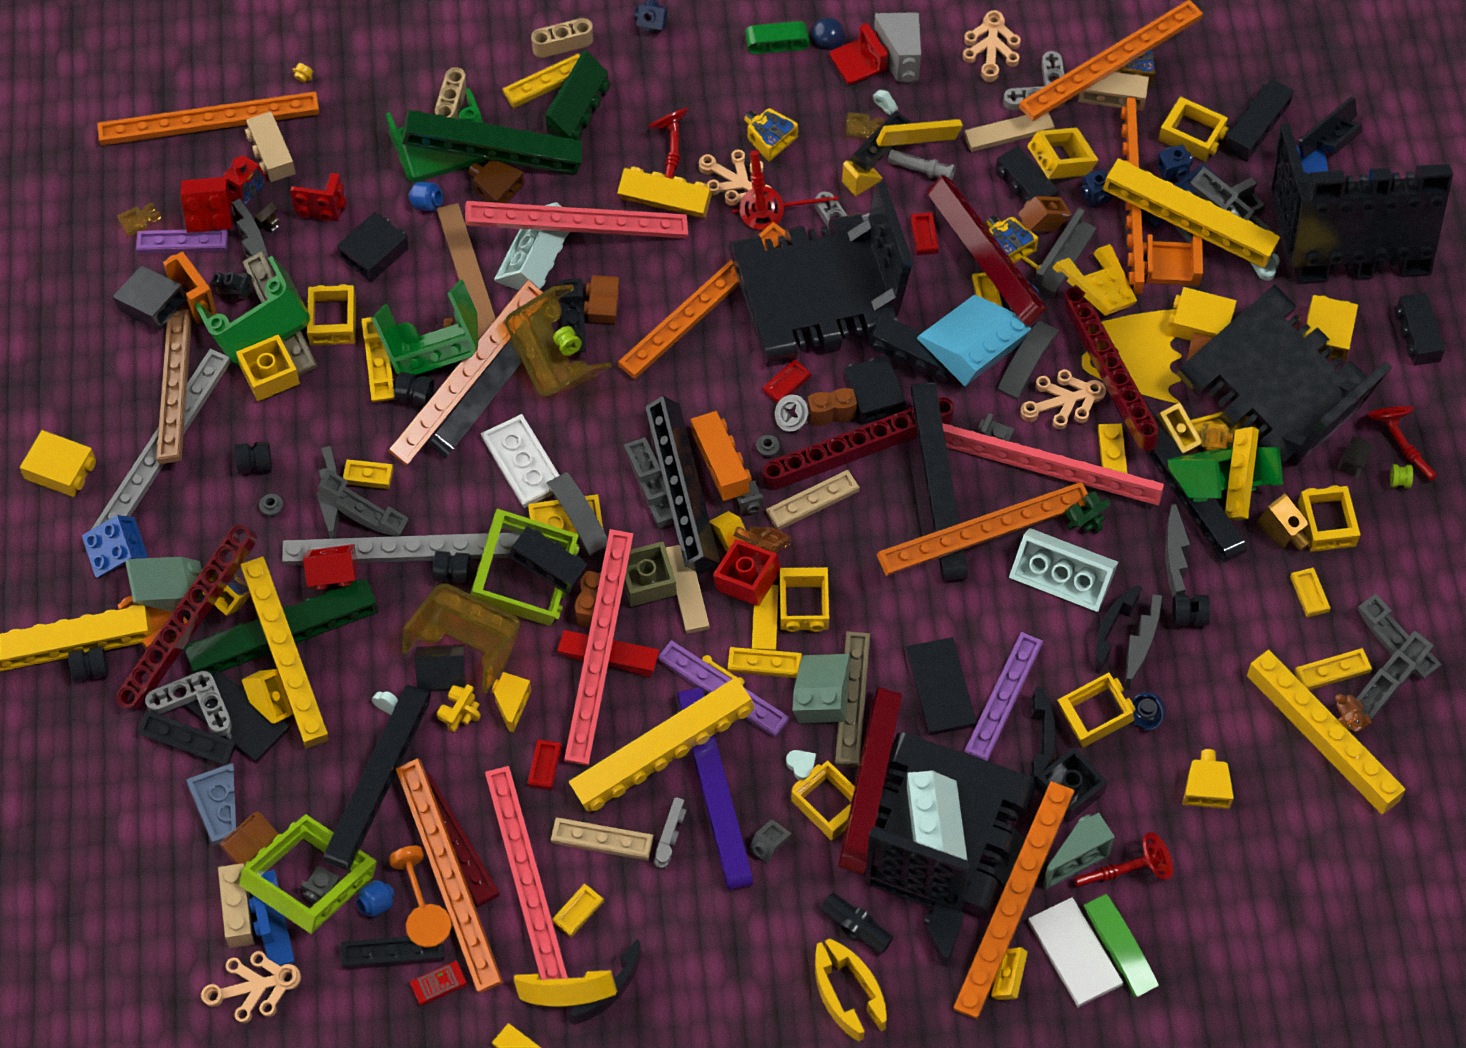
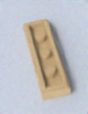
(1006, 131)
(812, 500)
(688, 593)
(602, 839)

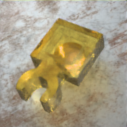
(860, 124)
(136, 220)
(1217, 436)

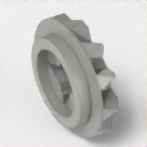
(783, 416)

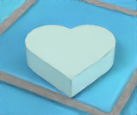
(885, 101)
(1270, 269)
(385, 701)
(800, 763)

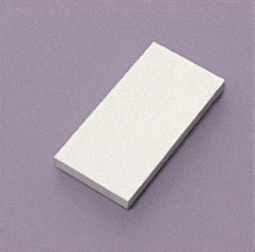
(521, 459)
(1075, 952)

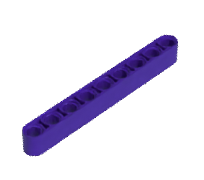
(719, 804)

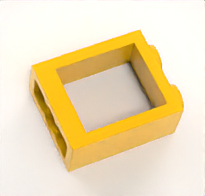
(1075, 145)
(1197, 148)
(337, 332)
(1332, 538)
(804, 578)
(1084, 693)
(803, 788)

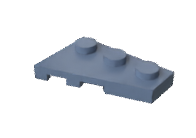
(215, 801)

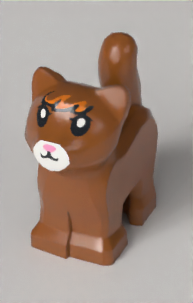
(1352, 714)

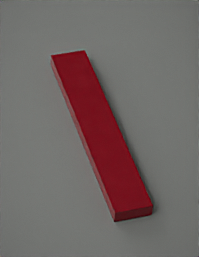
(476, 876)

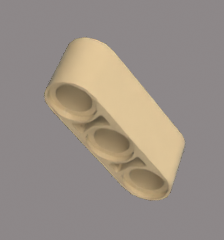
(562, 37)
(451, 93)

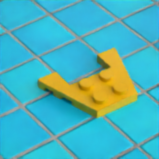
(1105, 288)

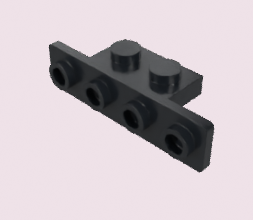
(1333, 131)

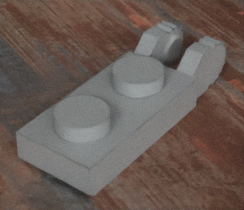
(669, 834)

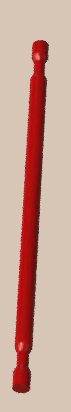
(795, 203)

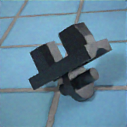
(231, 284)

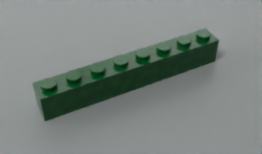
(492, 142)
(305, 621)

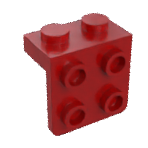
(861, 57)
(318, 203)

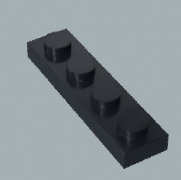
(870, 153)
(187, 738)
(387, 952)

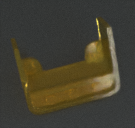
(542, 358)
(468, 620)

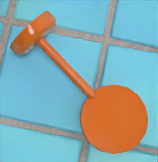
(428, 923)

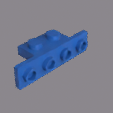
(272, 927)

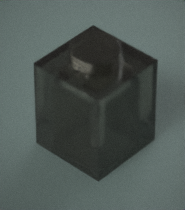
(1356, 457)

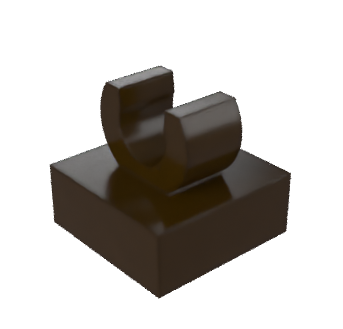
(268, 218)

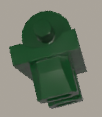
(1079, 517)

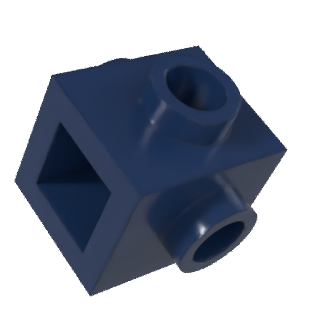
(658, 13)
(1174, 162)
(1093, 188)

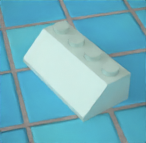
(530, 257)
(1063, 569)
(936, 812)

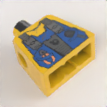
(770, 132)
(1013, 237)
(233, 596)

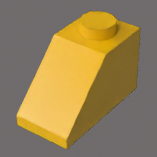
(1180, 427)
(268, 695)
(511, 697)

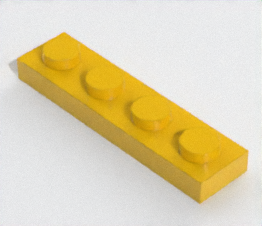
(1241, 473)

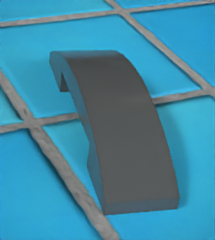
(1026, 359)
(360, 509)
(579, 513)
(1390, 633)

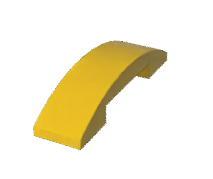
(378, 364)
(843, 956)
(565, 992)
(846, 1020)

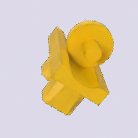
(464, 709)

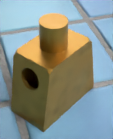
(1284, 523)

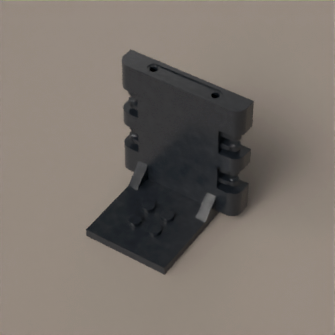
(1357, 222)
(824, 282)
(1279, 378)
(930, 875)

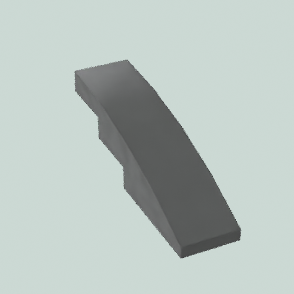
(1220, 194)
(248, 231)
(650, 480)
(330, 512)
(1175, 549)
(1140, 645)
(1394, 673)

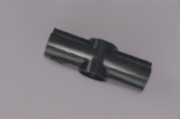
(856, 923)

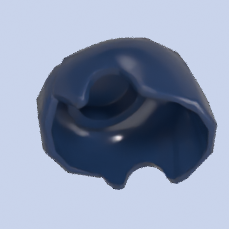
(828, 33)
(1149, 710)

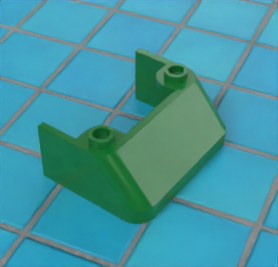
(425, 163)
(280, 314)
(435, 349)
(1208, 472)

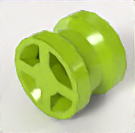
(567, 340)
(1401, 476)

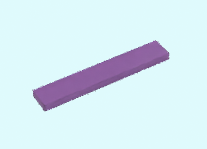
(705, 676)
(1004, 697)

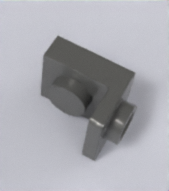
(994, 429)
(752, 501)
(769, 840)
(319, 884)

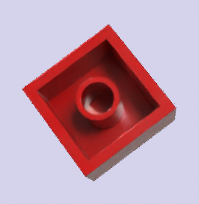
(206, 204)
(331, 566)
(747, 572)

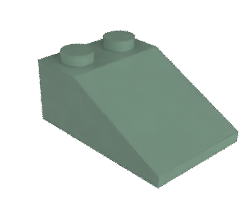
(162, 581)
(822, 688)
(1084, 847)

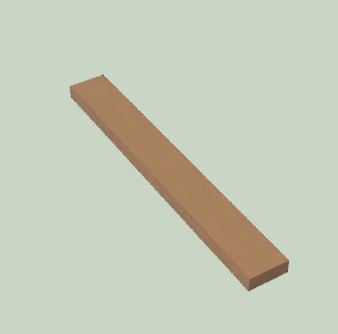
(466, 263)
(174, 388)

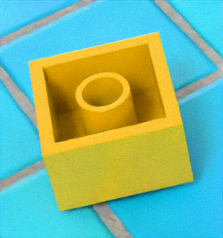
(267, 367)

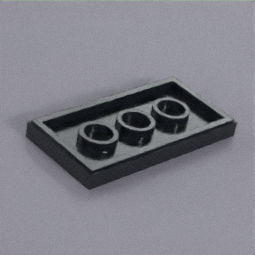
(941, 686)
(249, 727)

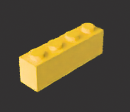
(665, 192)

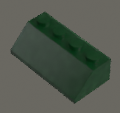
(578, 98)

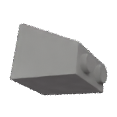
(902, 38)

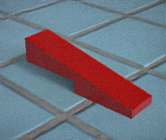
(623, 655)

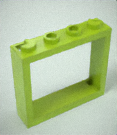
(517, 524)
(319, 836)

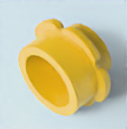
(302, 72)

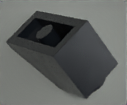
(943, 930)

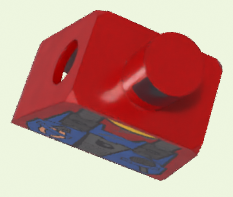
(244, 179)

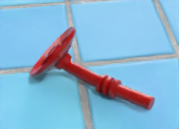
(670, 122)
(761, 202)
(1391, 417)
(1155, 857)

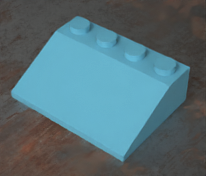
(974, 337)

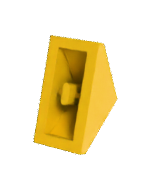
(857, 179)
(724, 528)

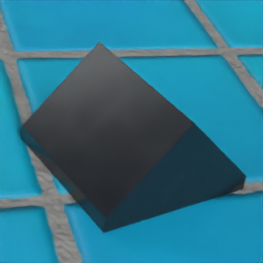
(440, 667)

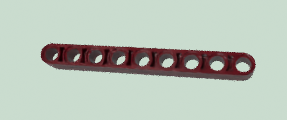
(986, 250)
(1111, 369)
(846, 443)
(198, 612)
(870, 779)

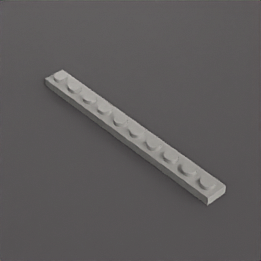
(146, 466)
(402, 547)

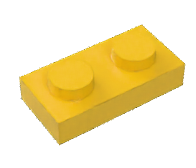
(368, 474)
(1010, 974)

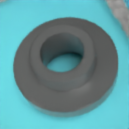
(767, 451)
(273, 510)

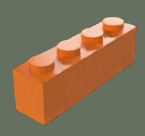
(720, 455)

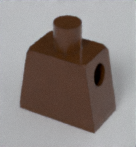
(496, 181)

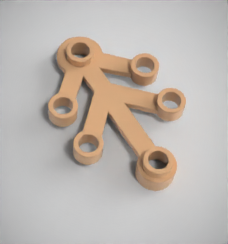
(992, 42)
(737, 181)
(1065, 398)
(256, 986)

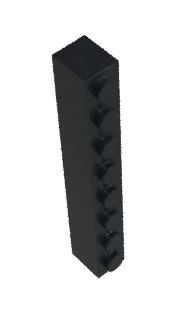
(682, 485)

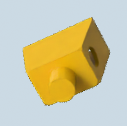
(1208, 782)

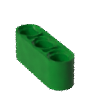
(777, 37)

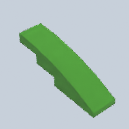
(1121, 945)

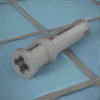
(930, 168)

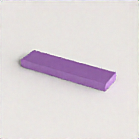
(179, 240)

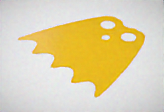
(1145, 350)

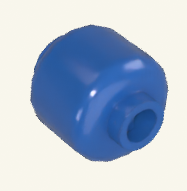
(425, 196)
(374, 898)

